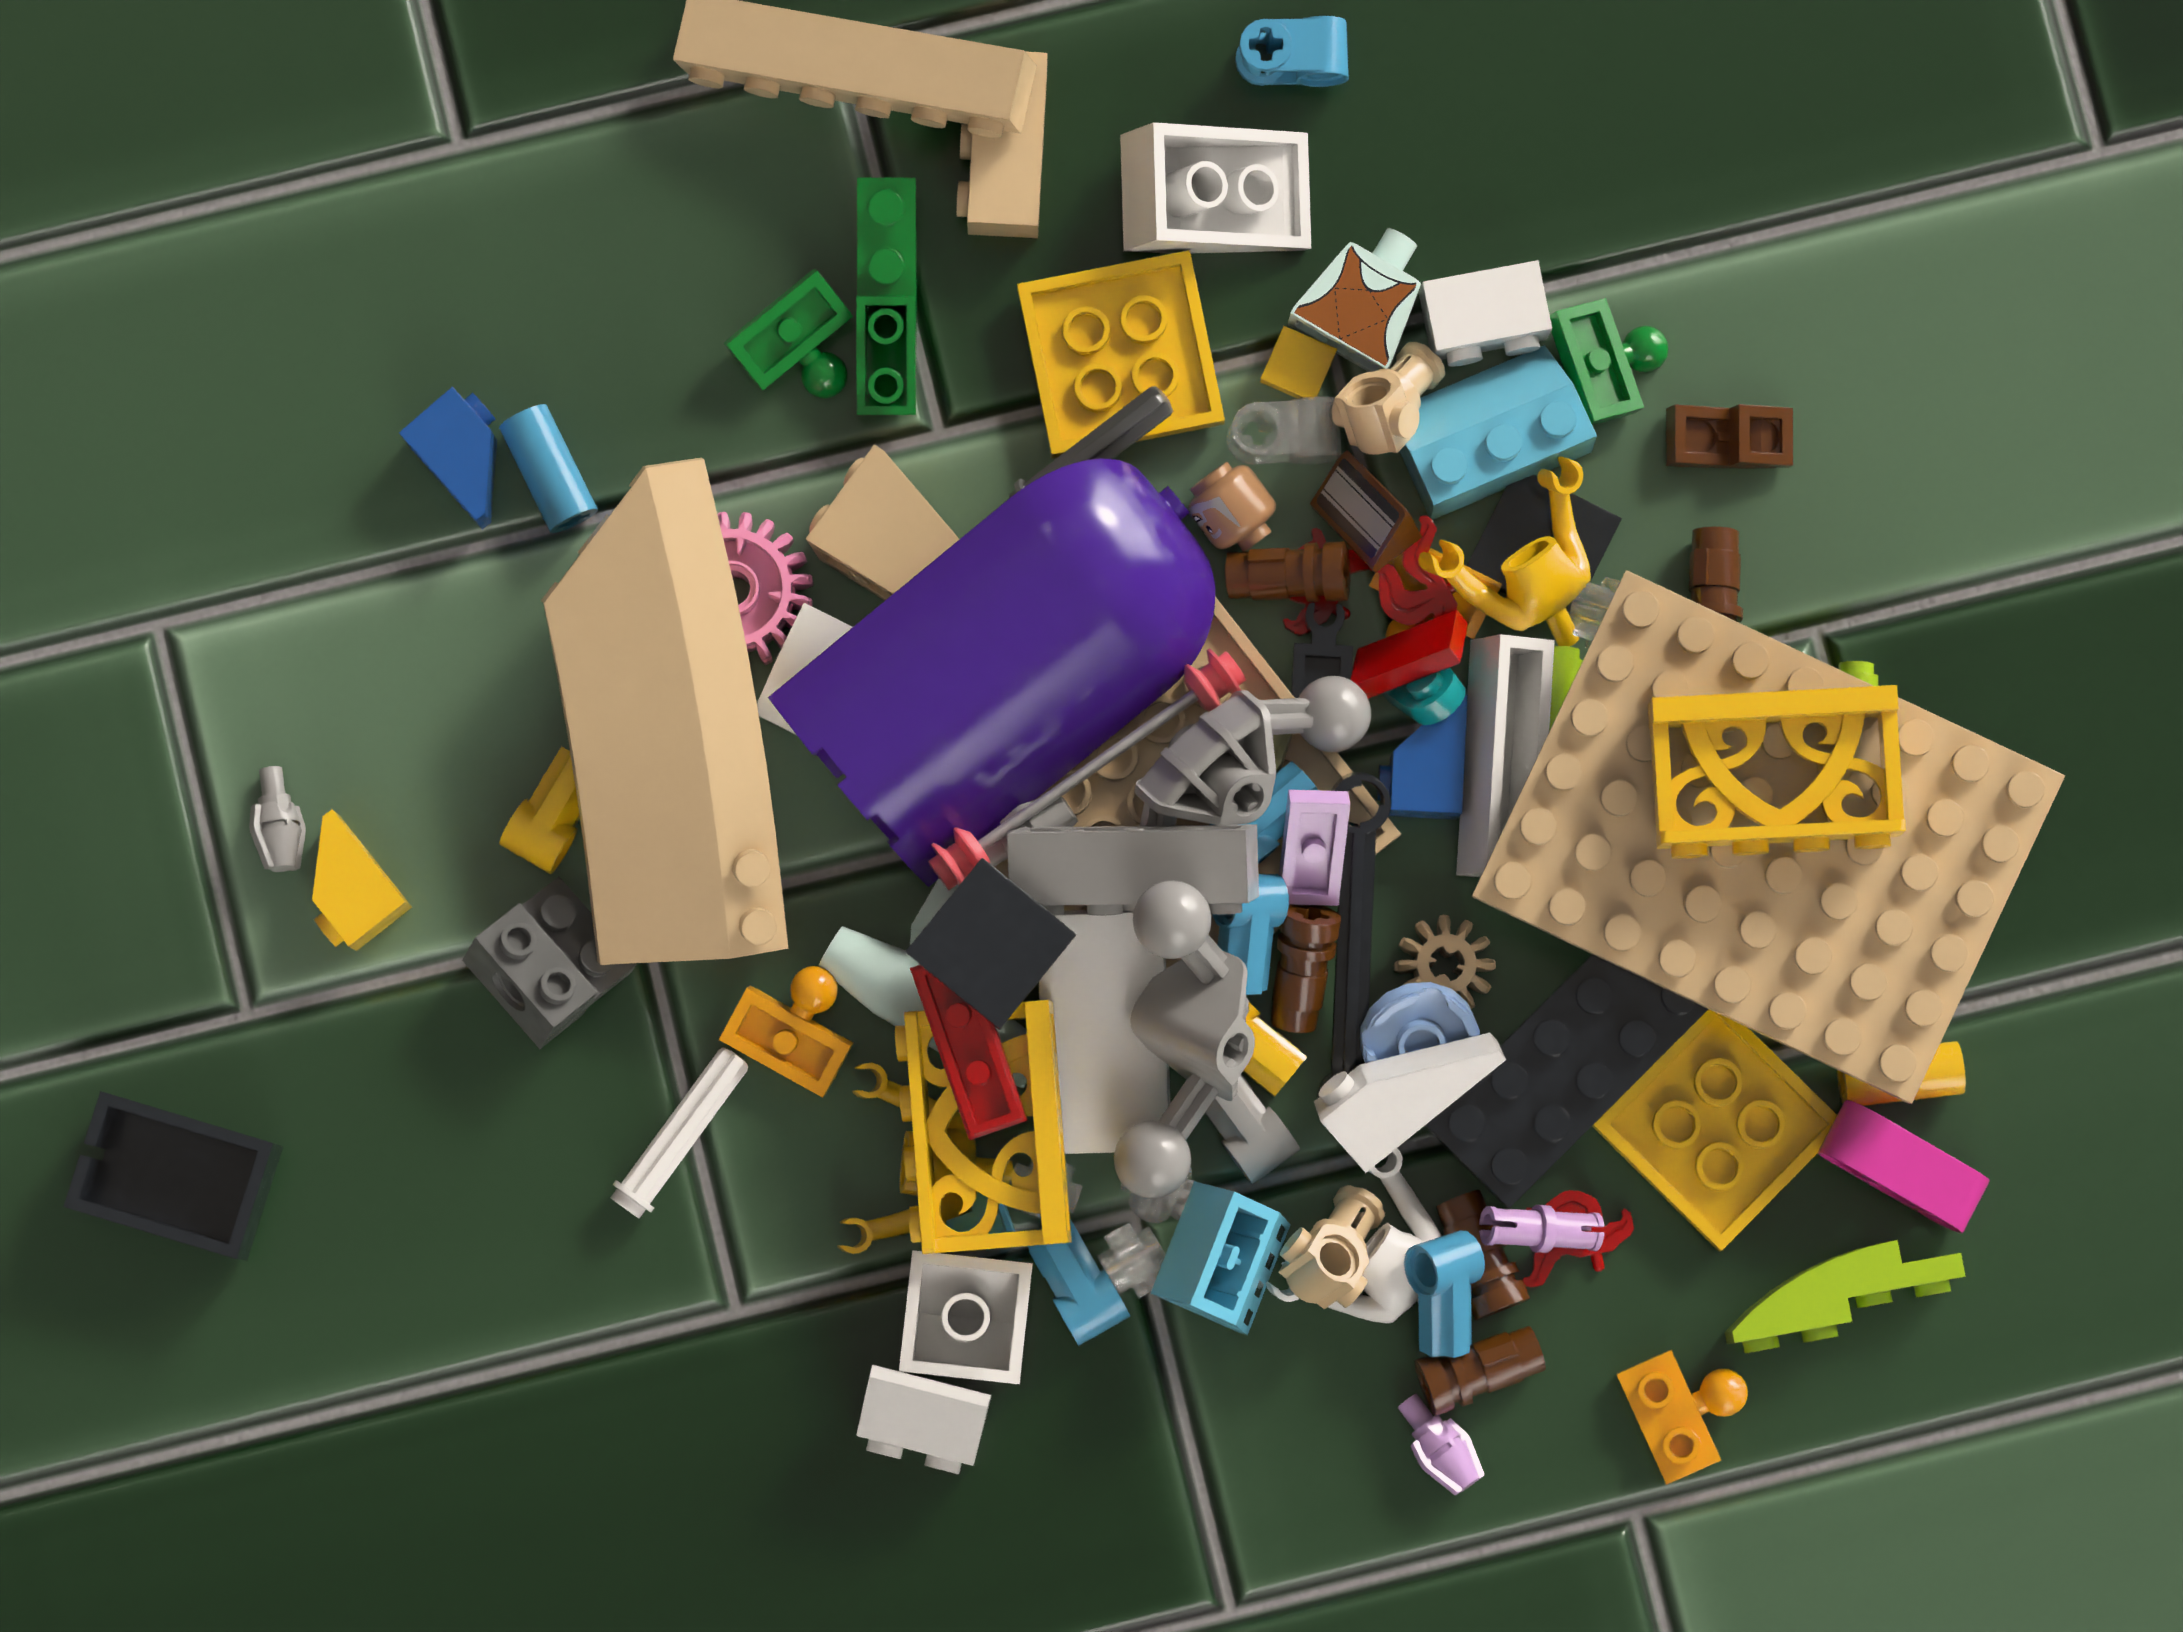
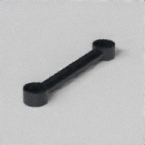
(1355, 931)

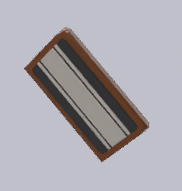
(1364, 513)

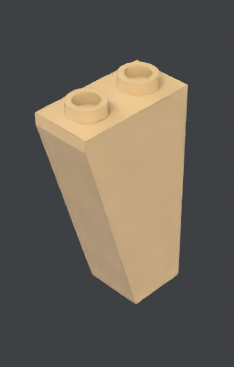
(879, 527)

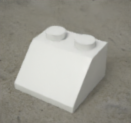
(965, 1317)
(922, 1417)

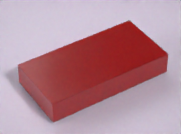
(1410, 654)

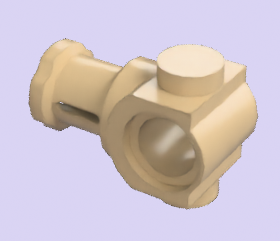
(1384, 405)
(1333, 1256)

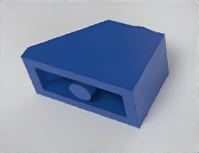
(458, 450)
(1428, 770)

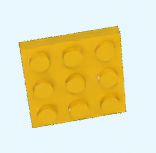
(1113, 335)
(1717, 1126)

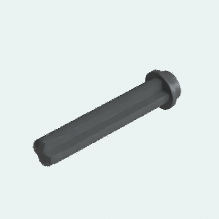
(1114, 434)

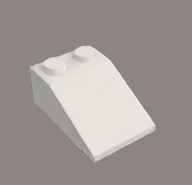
(1214, 189)

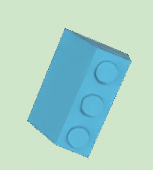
(1495, 431)

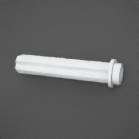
(679, 1132)

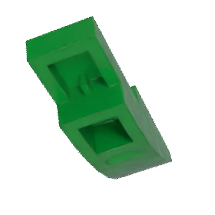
(886, 296)

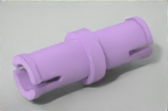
(1541, 1228)

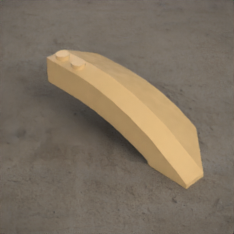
(666, 732)

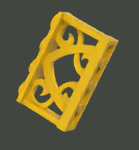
(1842, 716)
(1040, 1192)

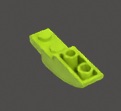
(1818, 1296)

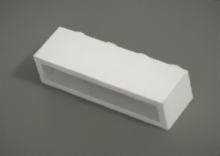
(1503, 737)

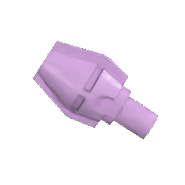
(1441, 1447)

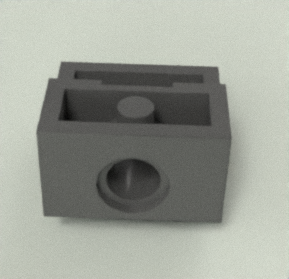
(544, 962)

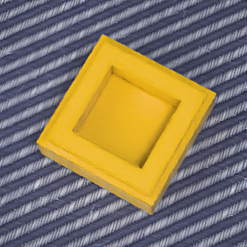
(1298, 364)

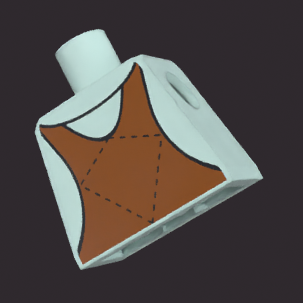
(1361, 302)

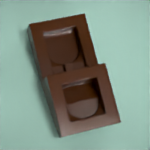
(1729, 436)

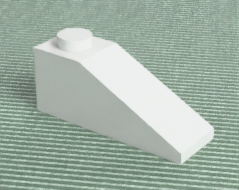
(1398, 1095)

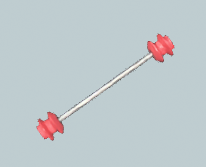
(1204, 686)

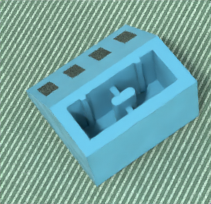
(1221, 1256)

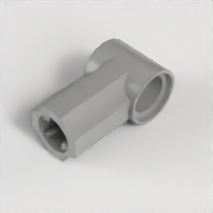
(1251, 1132)

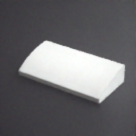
(1102, 1066)

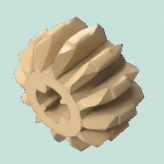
(1447, 945)

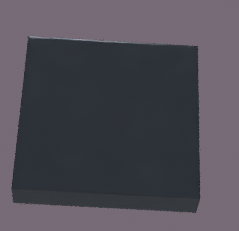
(1525, 516)
(990, 943)

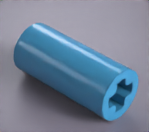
(548, 468)

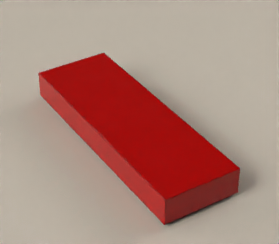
(971, 1059)

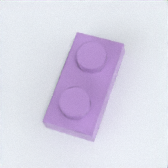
(1314, 845)

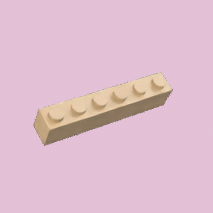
(855, 64)

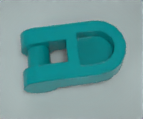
(1429, 698)

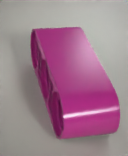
(1903, 1166)

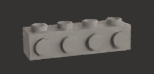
(1119, 863)

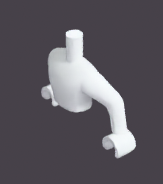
(1387, 1282)

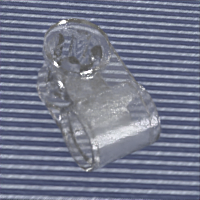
(1297, 429)

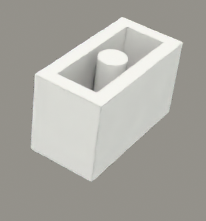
(1486, 313)

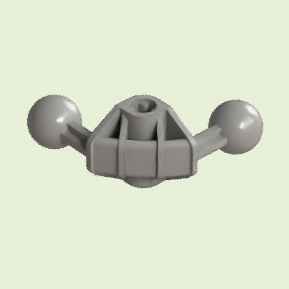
(1226, 761)
(1191, 1022)

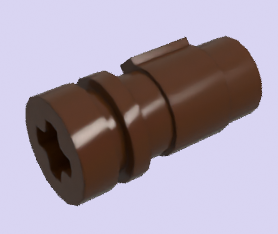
(1716, 570)
(1290, 573)
(1302, 972)
(1498, 1286)
(1487, 1368)

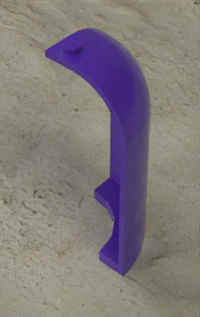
(1008, 657)

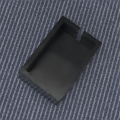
(174, 1176)

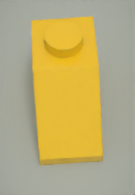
(352, 888)

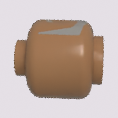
(1232, 507)

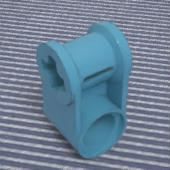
(1302, 51)

